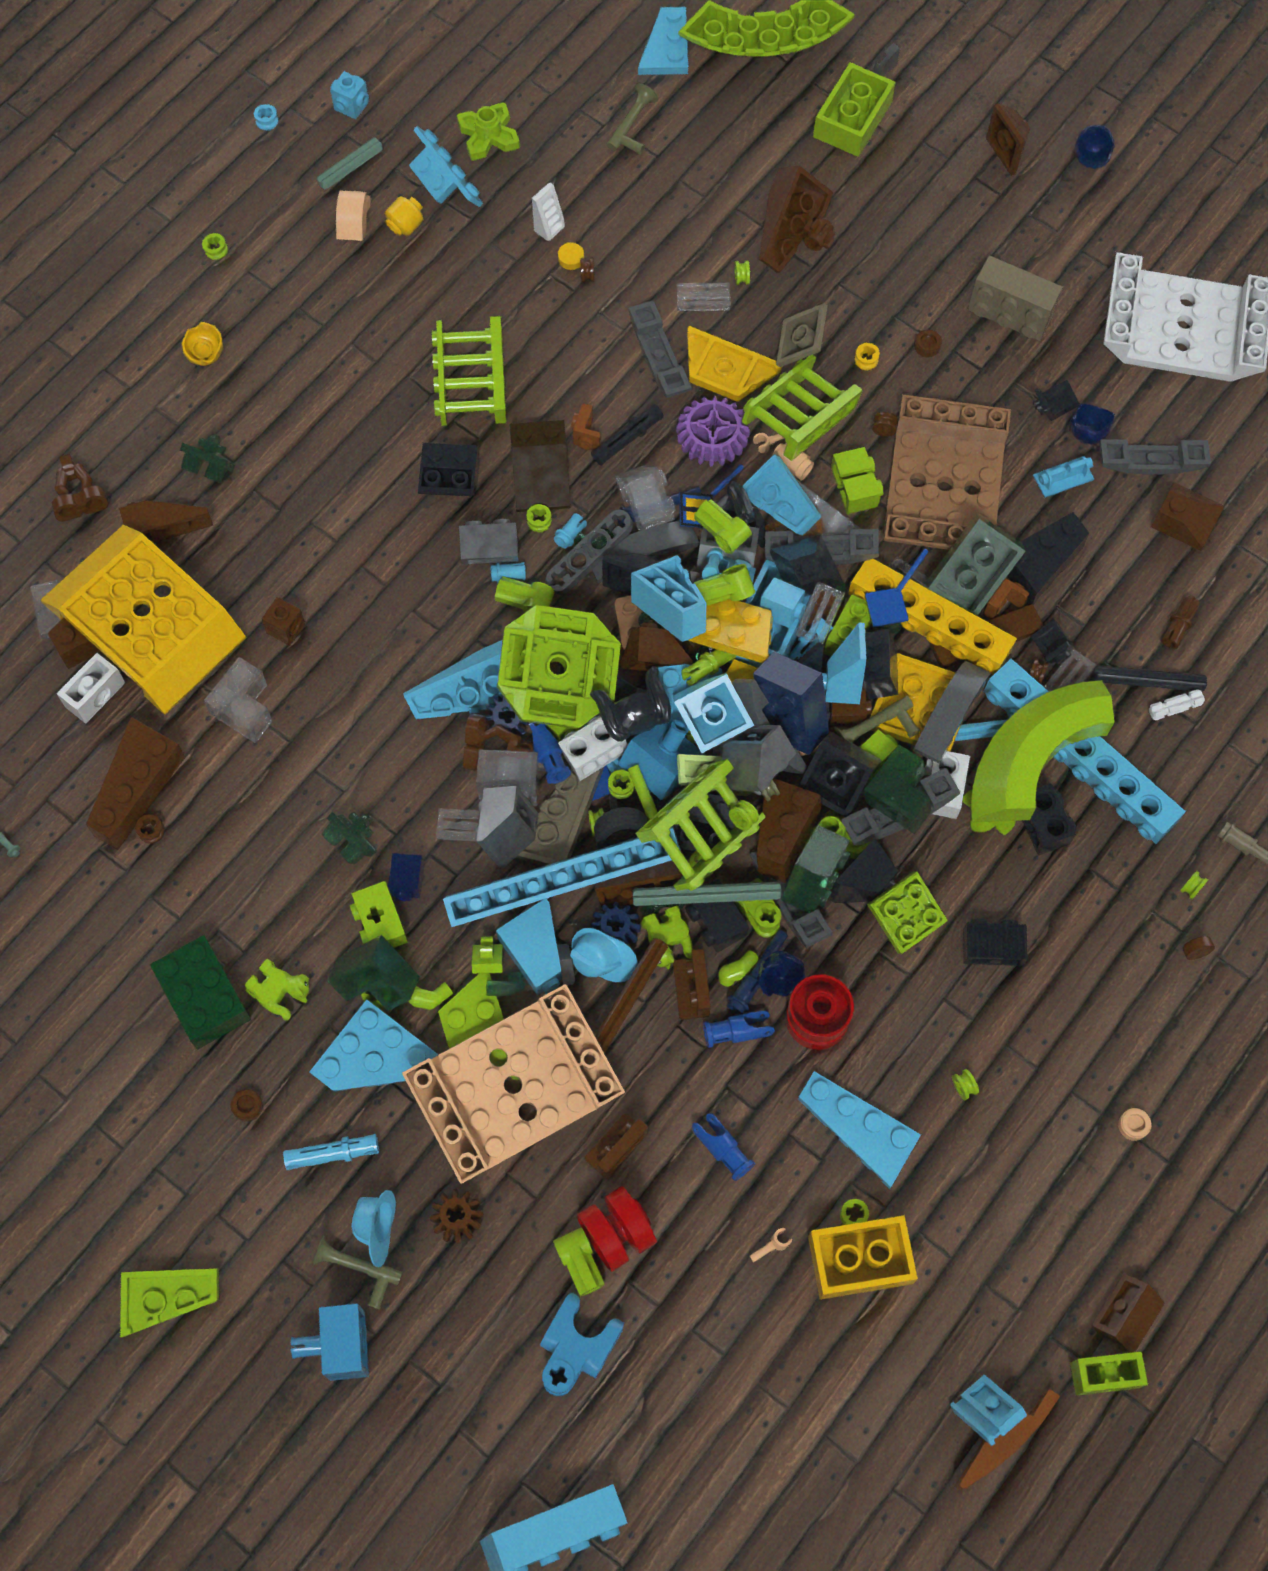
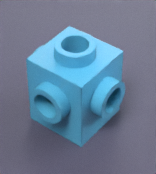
(349, 95)

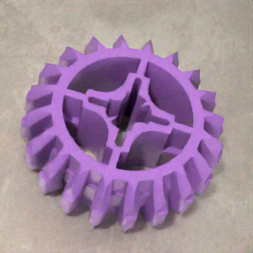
(696, 435)

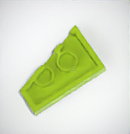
(163, 1295)

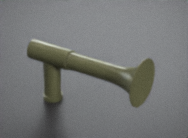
(644, 96)
(897, 710)
(383, 1274)

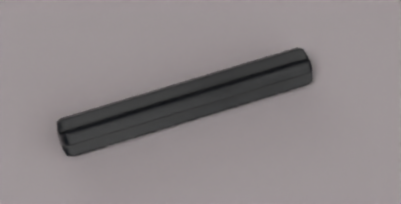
(1150, 678)

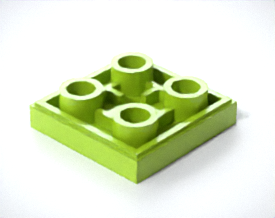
(907, 912)

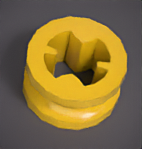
(870, 349)

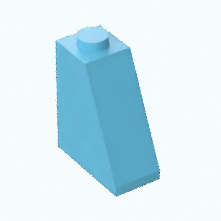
(533, 947)

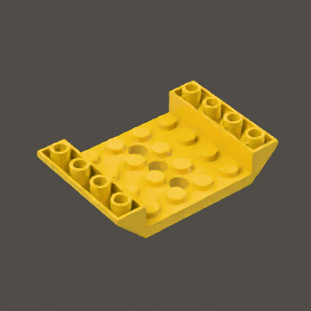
(169, 646)

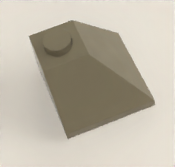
(802, 335)

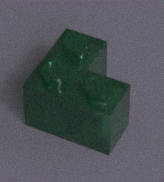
(894, 791)
(816, 870)
(377, 969)

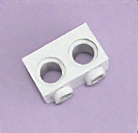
(597, 753)
(958, 765)

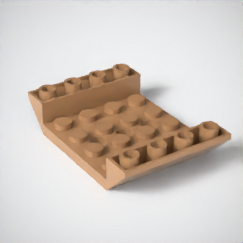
(948, 445)

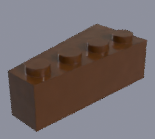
(133, 782)

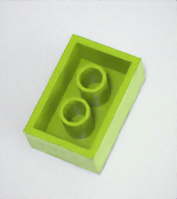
(854, 109)

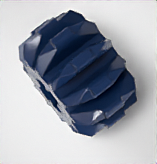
(498, 717)
(626, 922)

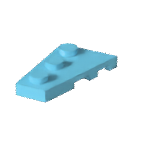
(665, 49)
(781, 496)

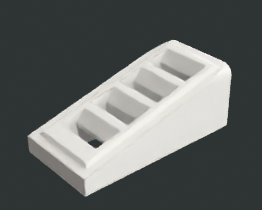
(547, 213)

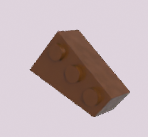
(73, 645)
(786, 829)

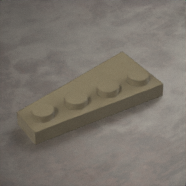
(561, 820)

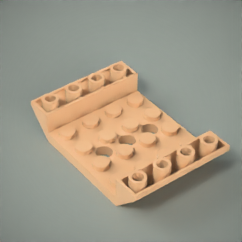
(559, 1073)

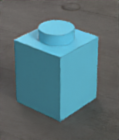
(784, 602)

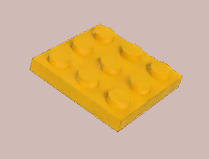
(924, 686)

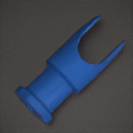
(549, 753)
(737, 1028)
(723, 1147)

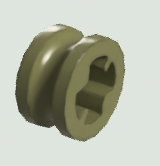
(769, 791)

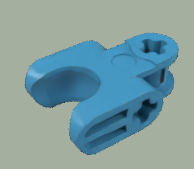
(573, 1351)

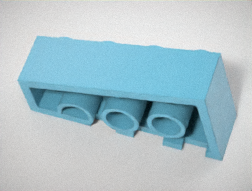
(554, 1531)

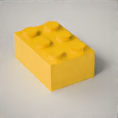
(862, 1257)

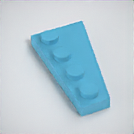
(870, 1133)

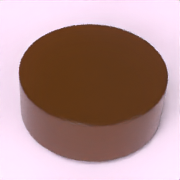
(927, 343)
(1198, 947)
(246, 1105)

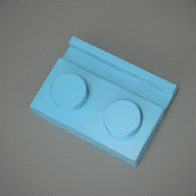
(988, 1409)

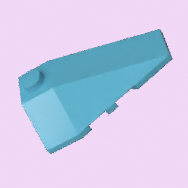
(460, 687)

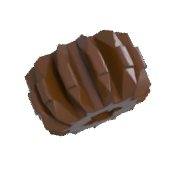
(460, 1226)

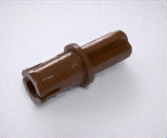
(1181, 622)

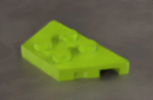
(472, 1013)

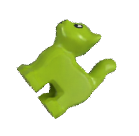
(672, 932)
(274, 988)

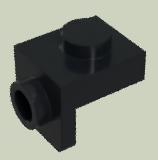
(1056, 400)
(1053, 643)

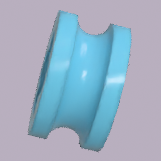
(266, 123)

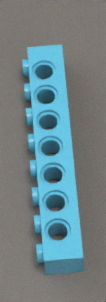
(1099, 755)
(554, 879)

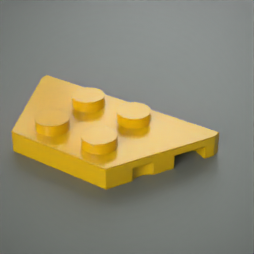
(726, 366)
(737, 629)

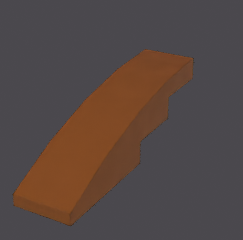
(989, 1457)

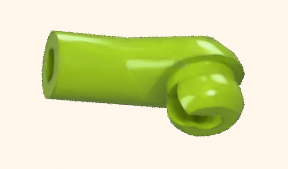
(737, 970)
(430, 999)

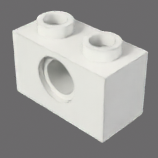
(91, 688)

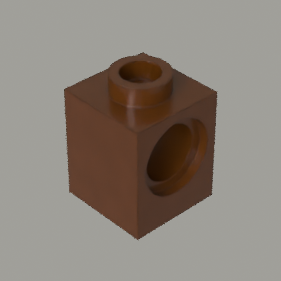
(283, 621)

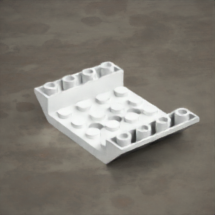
(1225, 322)

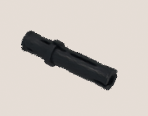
(636, 427)

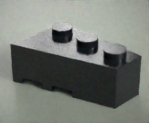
(1048, 555)

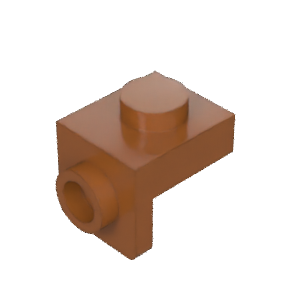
(581, 425)
(1006, 592)

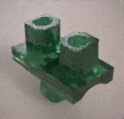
(217, 466)
(358, 845)

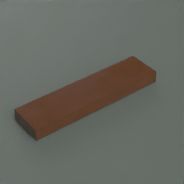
(1019, 623)

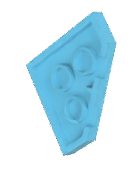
(370, 1052)

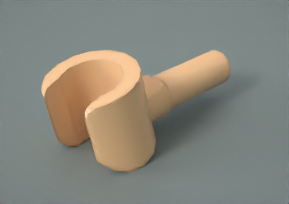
(762, 437)
(770, 1246)

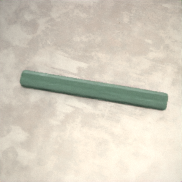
(707, 894)

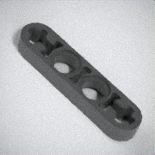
(592, 555)

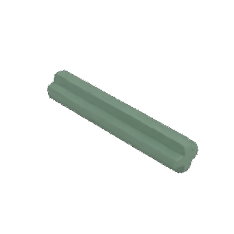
(349, 163)

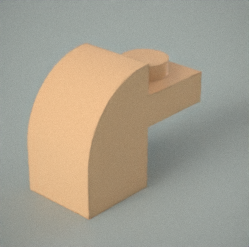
(351, 215)

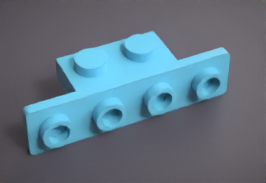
(438, 172)

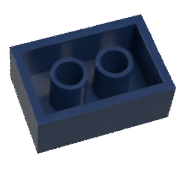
(794, 700)

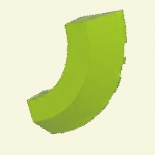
(765, 32)
(1028, 741)

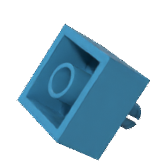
(657, 756)
(340, 1343)

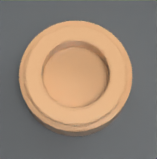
(1134, 1124)

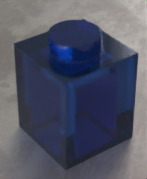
(406, 876)

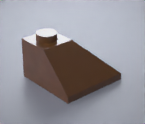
(1007, 136)
(1187, 516)
(652, 647)

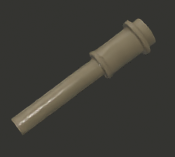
(1242, 841)

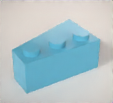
(670, 598)

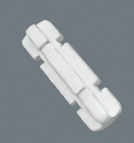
(1176, 704)

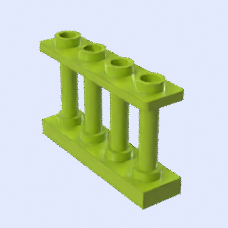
(493, 381)
(812, 427)
(677, 813)

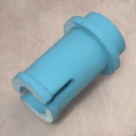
(565, 536)
(513, 571)

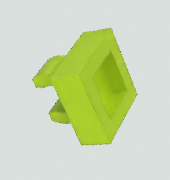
(487, 957)

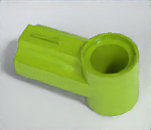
(727, 531)
(731, 584)
(523, 594)
(576, 1255)

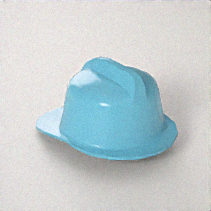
(602, 956)
(373, 1224)

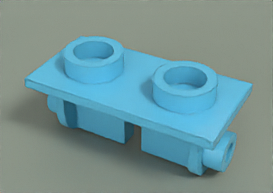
(1064, 476)

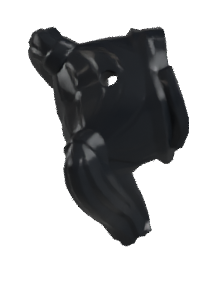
(738, 504)
(636, 712)

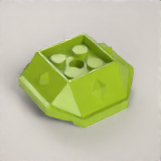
(561, 636)

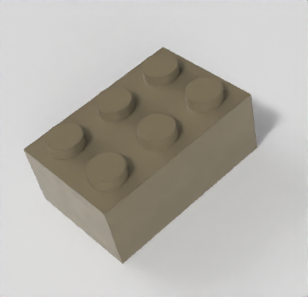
(1014, 298)

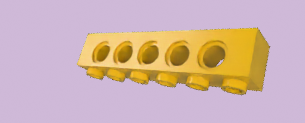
(947, 616)

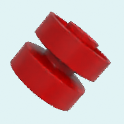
(819, 1012)
(624, 1224)

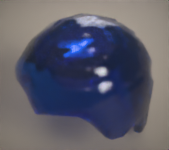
(1094, 146)
(1091, 423)
(780, 973)

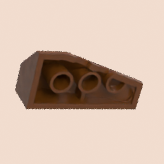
(791, 203)

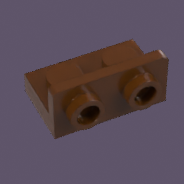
(692, 986)
(616, 1145)

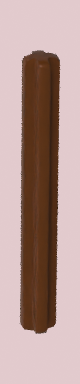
(630, 993)

